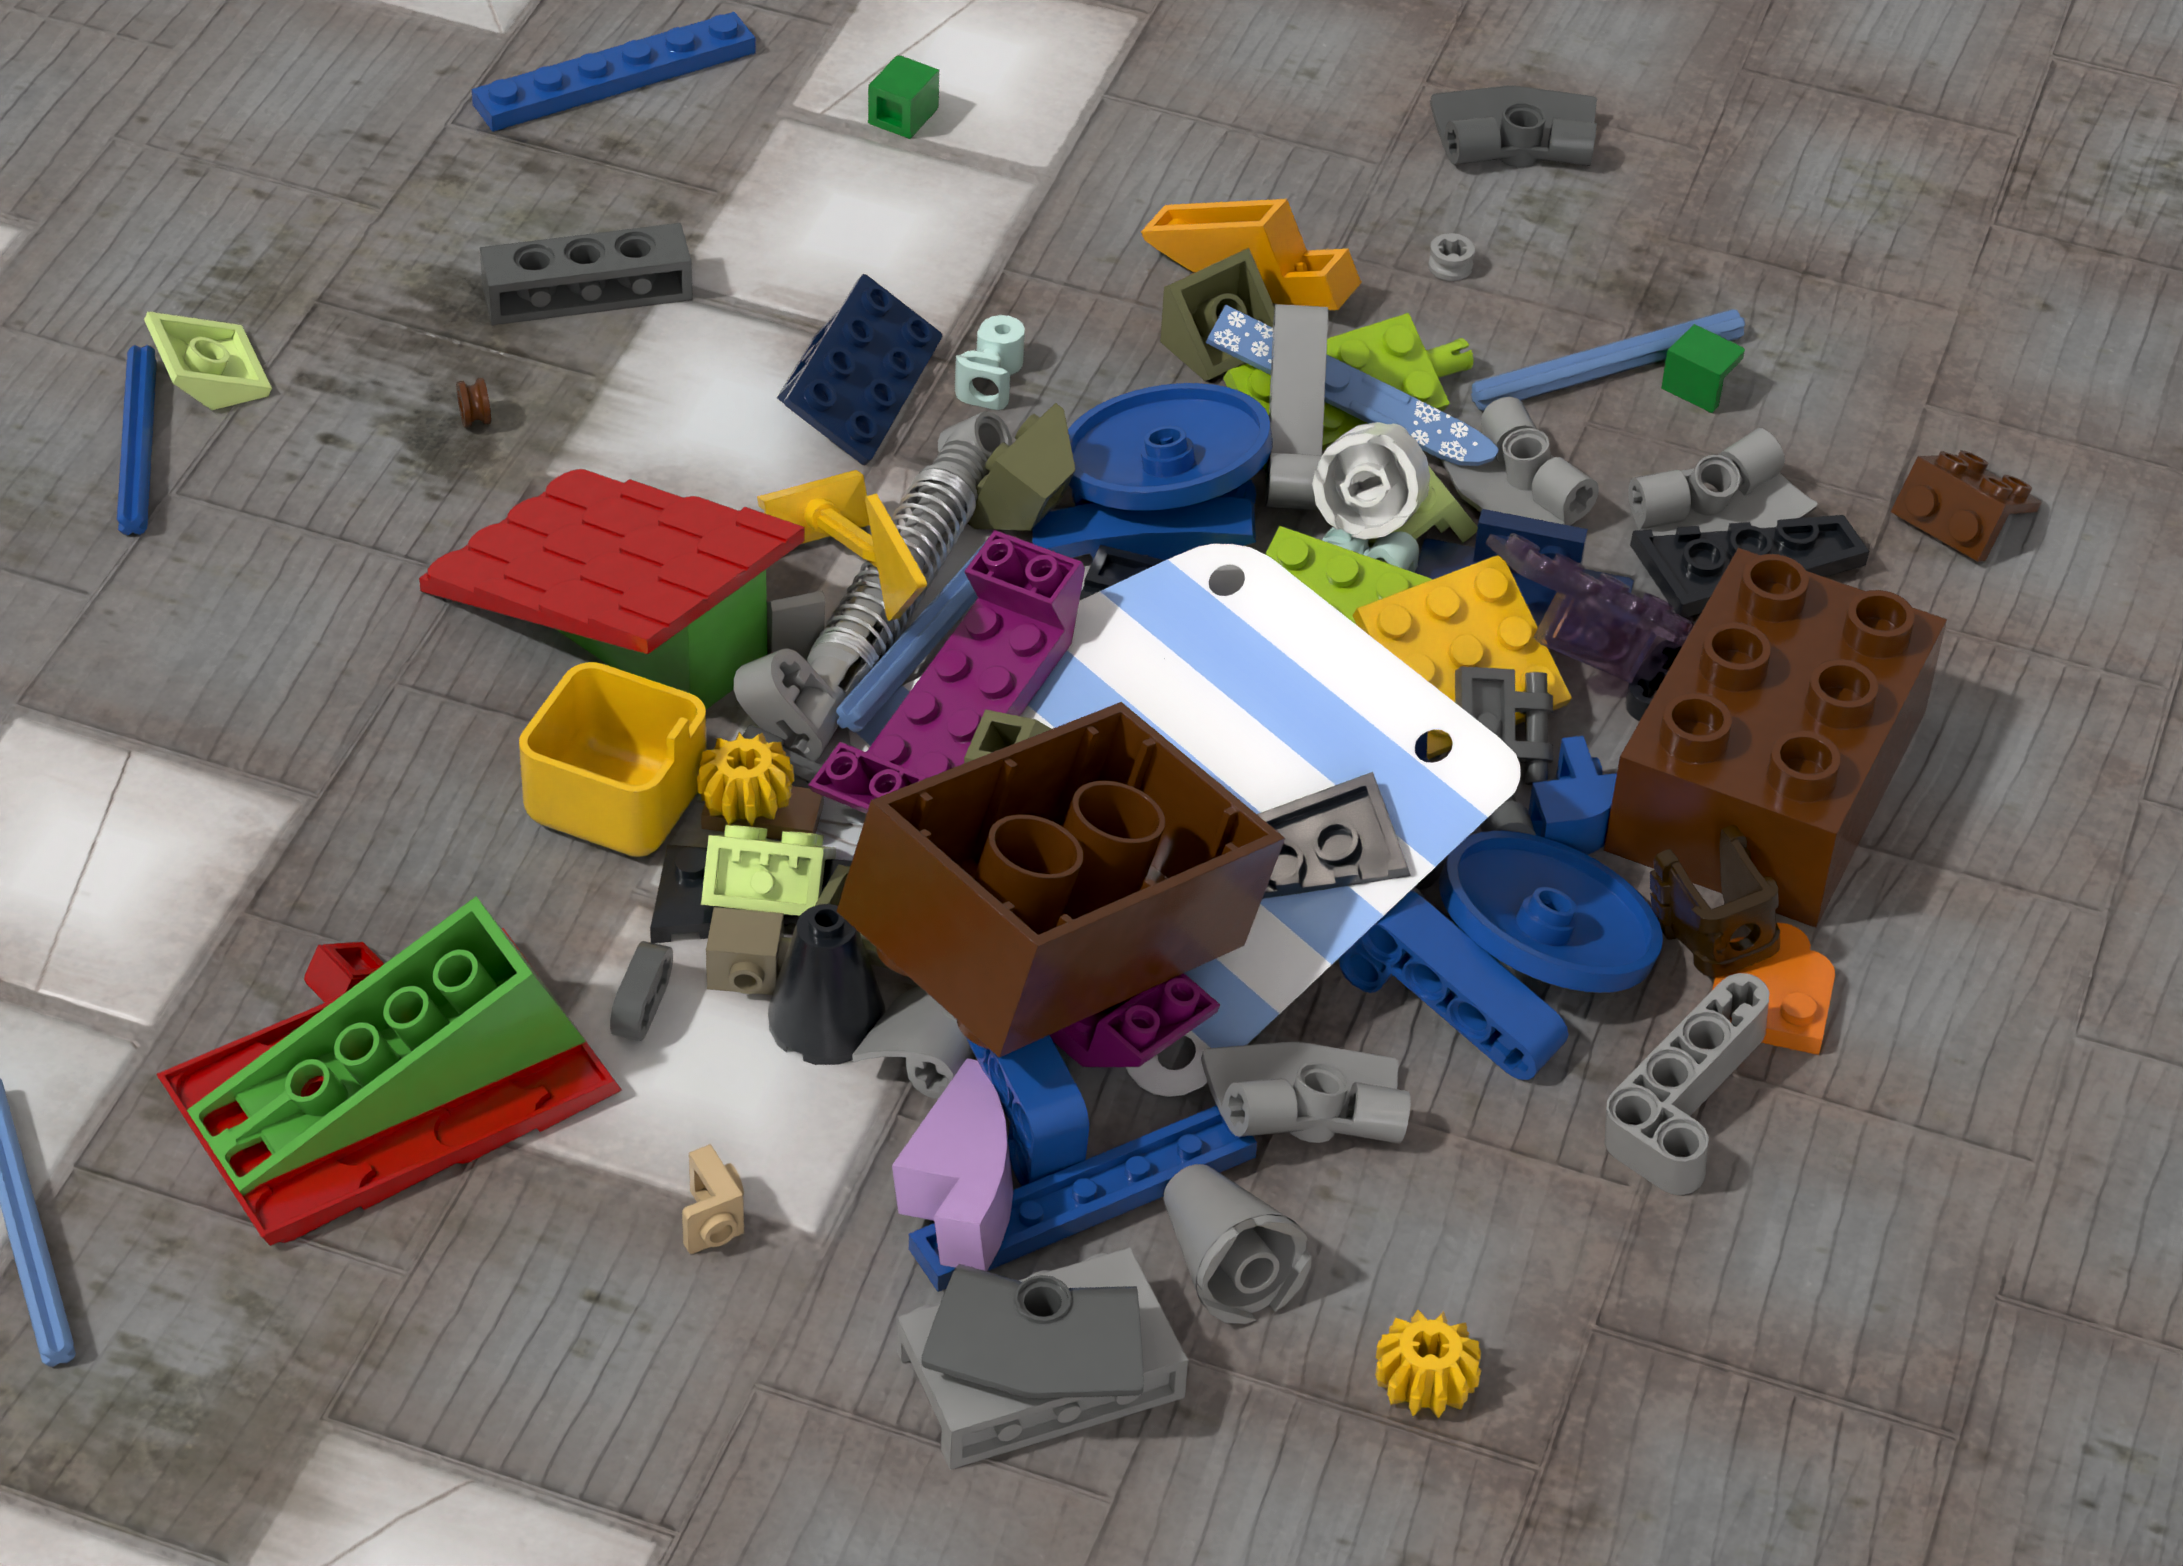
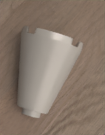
(1235, 1245)

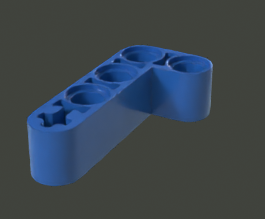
(1458, 984)
(1042, 1105)

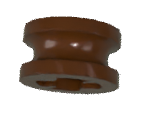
(473, 402)

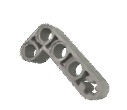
(1296, 404)
(1695, 1073)

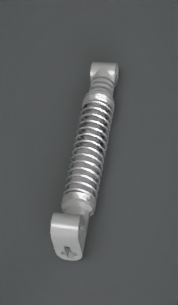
(801, 696)

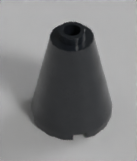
(824, 990)

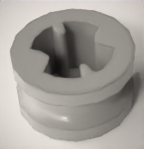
(1451, 257)

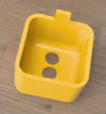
(612, 758)

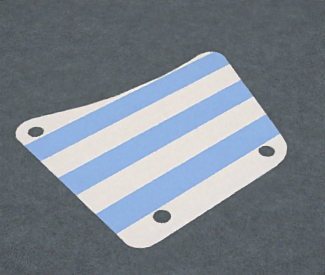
(1274, 706)

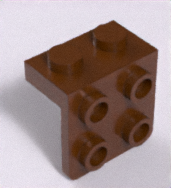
(1961, 501)

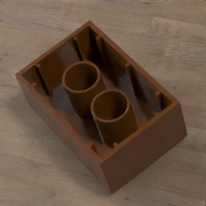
(1778, 724)
(1057, 877)

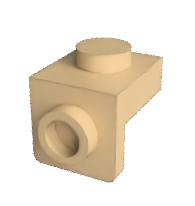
(719, 1200)

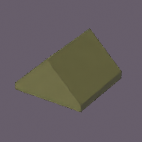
(1196, 303)

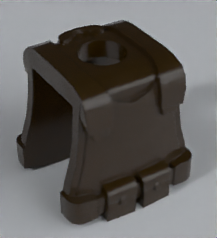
(1707, 931)

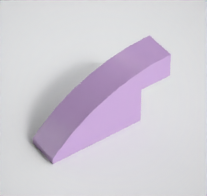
(960, 1171)

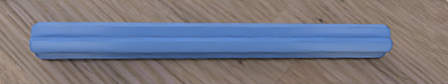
(1598, 361)
(907, 652)
(30, 1247)

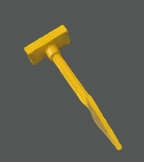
(840, 509)

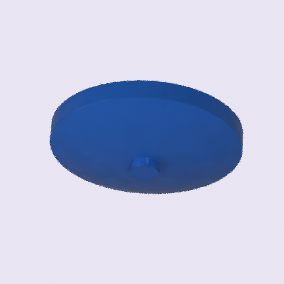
(1168, 446)
(1550, 911)

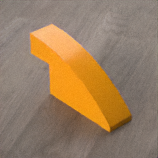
(1210, 232)

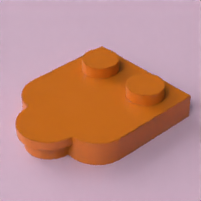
(1799, 991)

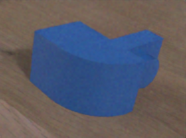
(1576, 804)

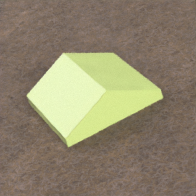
(208, 359)

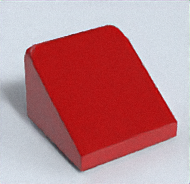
(339, 968)

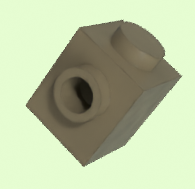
(745, 950)

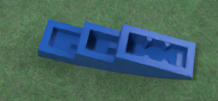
(1151, 532)

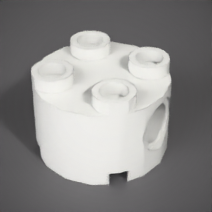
(1371, 480)

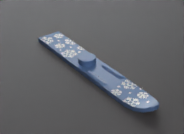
(1361, 394)

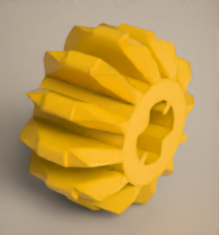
(745, 778)
(1428, 1363)

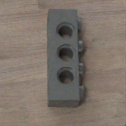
(586, 273)

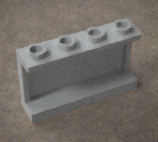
(991, 1422)

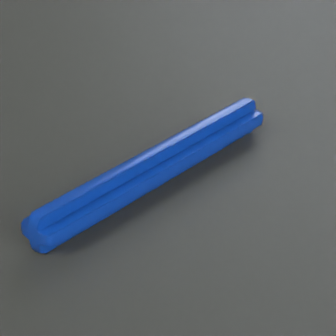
(136, 440)

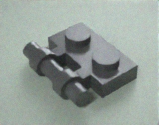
(1492, 700)

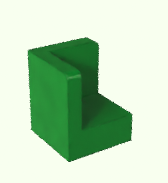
(903, 96)
(1698, 367)

